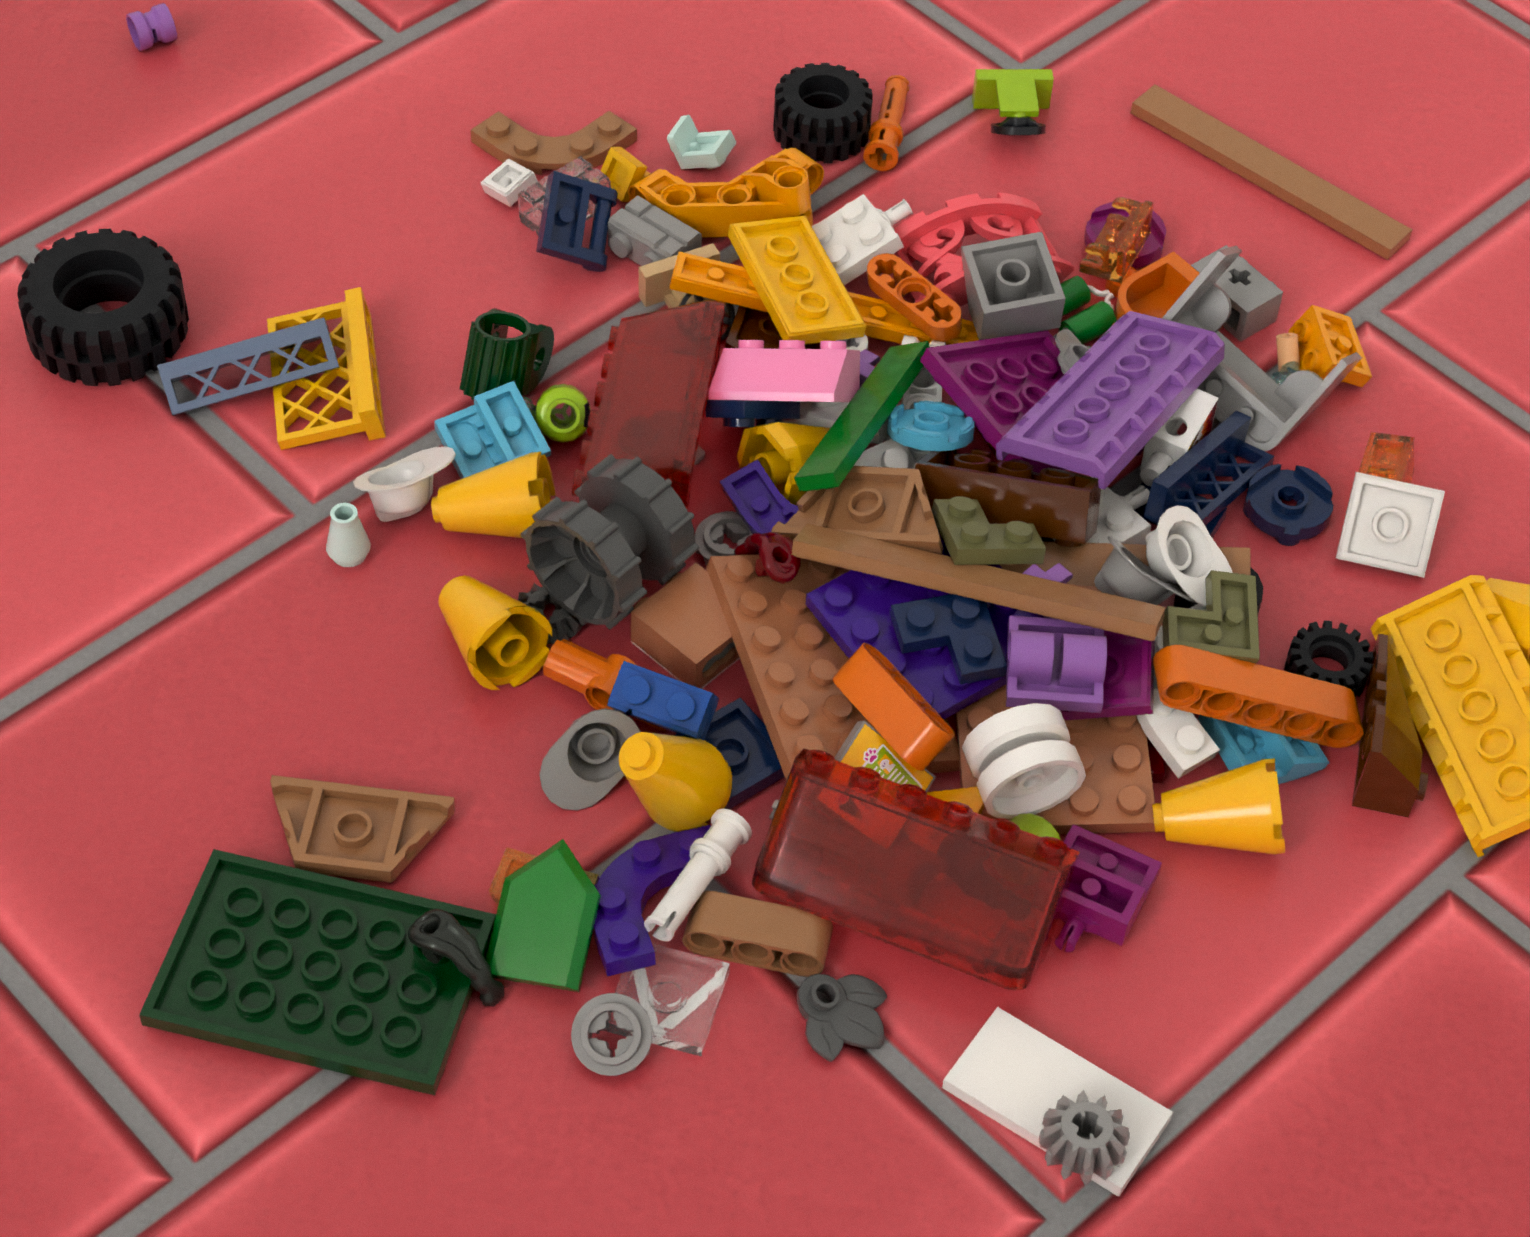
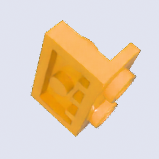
(1325, 340)

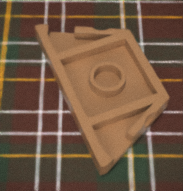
(872, 504)
(356, 827)

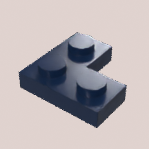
(745, 412)
(955, 623)

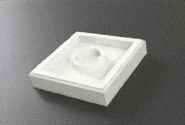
(1390, 524)

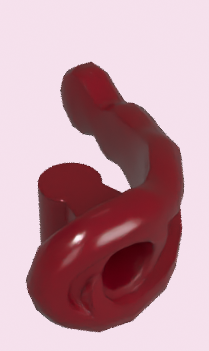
(774, 555)

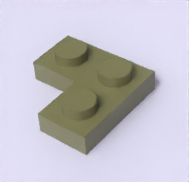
(977, 542)
(1228, 623)

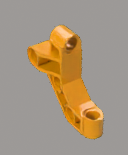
(766, 191)

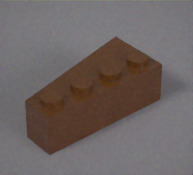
(1054, 500)

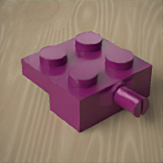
(1104, 888)

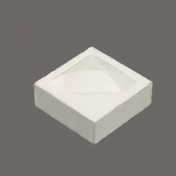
(508, 182)

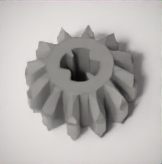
(1079, 1155)

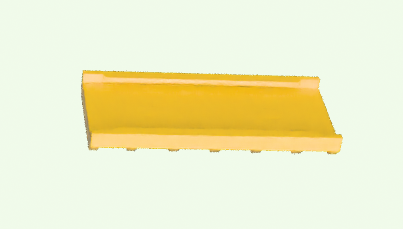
(1468, 703)

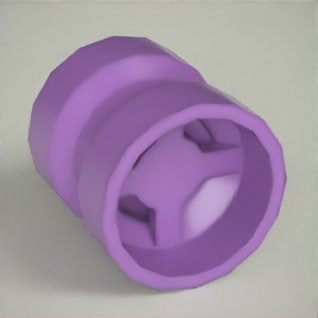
(151, 27)

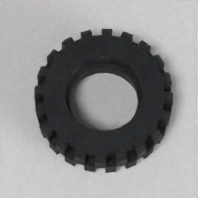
(109, 343)

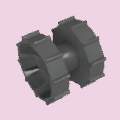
(603, 547)

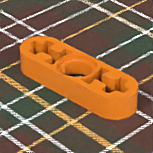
(917, 313)

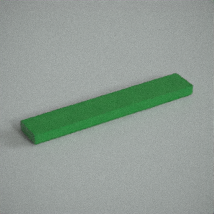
(862, 418)

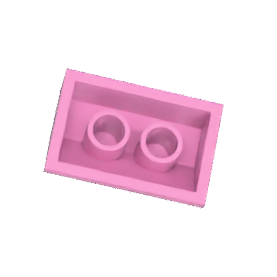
(787, 372)

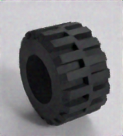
(823, 111)

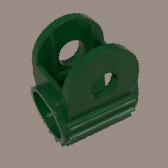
(497, 360)

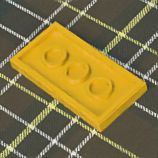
(796, 280)

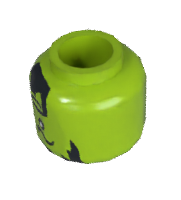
(570, 426)

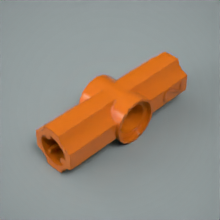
(585, 672)

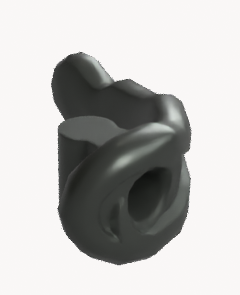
(442, 936)

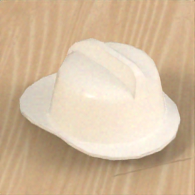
(405, 484)
(1184, 552)

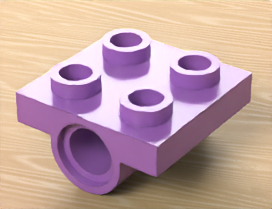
(1055, 664)

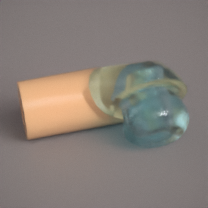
(1287, 356)

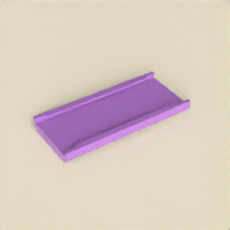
(1115, 397)

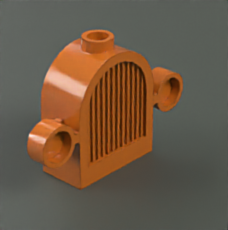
(1153, 287)

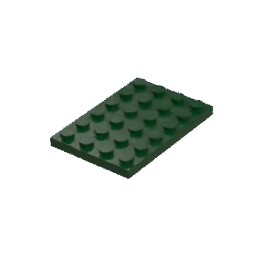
(313, 973)

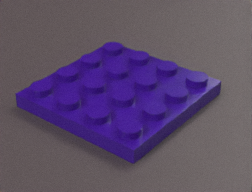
(858, 610)

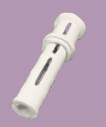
(709, 858)

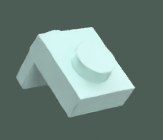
(699, 149)

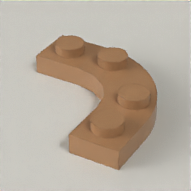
(507, 139)

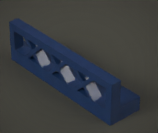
(1197, 471)

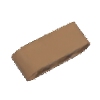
(757, 934)

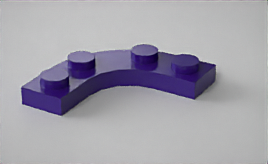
(757, 498)
(624, 894)

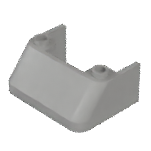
(1240, 382)

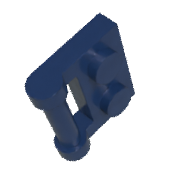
(565, 220)

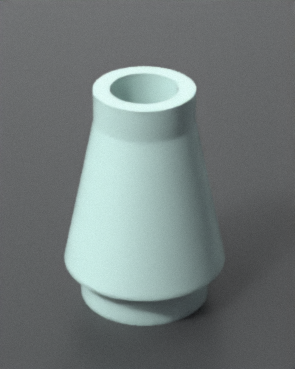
(346, 537)

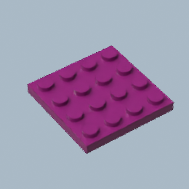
(997, 380)

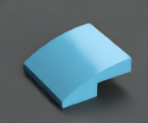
(491, 431)
(1245, 745)

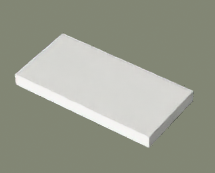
(1021, 1073)

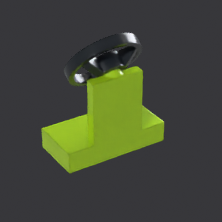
(1016, 95)

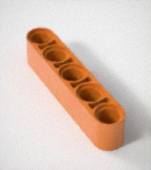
(1257, 696)

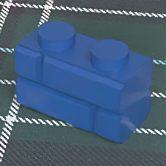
(663, 701)

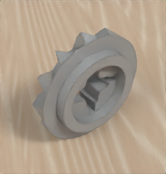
(711, 532)
(595, 1017)

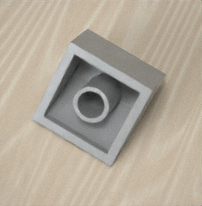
(1012, 286)

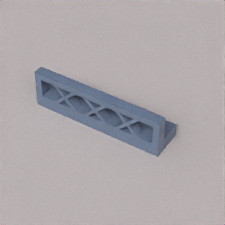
(243, 351)

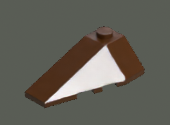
(1389, 751)

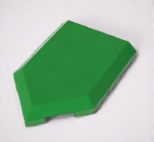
(544, 922)

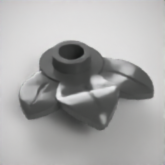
(846, 1018)

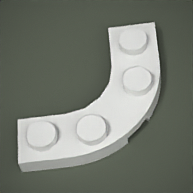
(1176, 732)

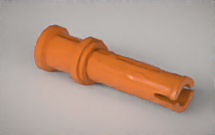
(887, 132)

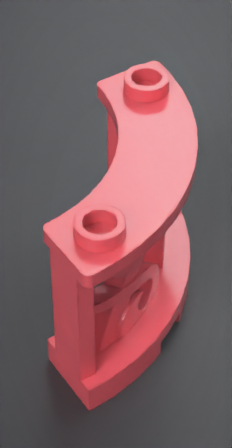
(964, 216)

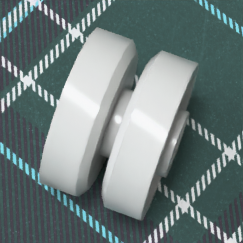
(1023, 760)

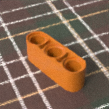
(893, 706)

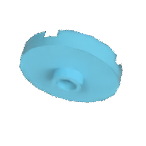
(930, 426)

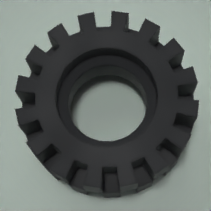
(1334, 645)

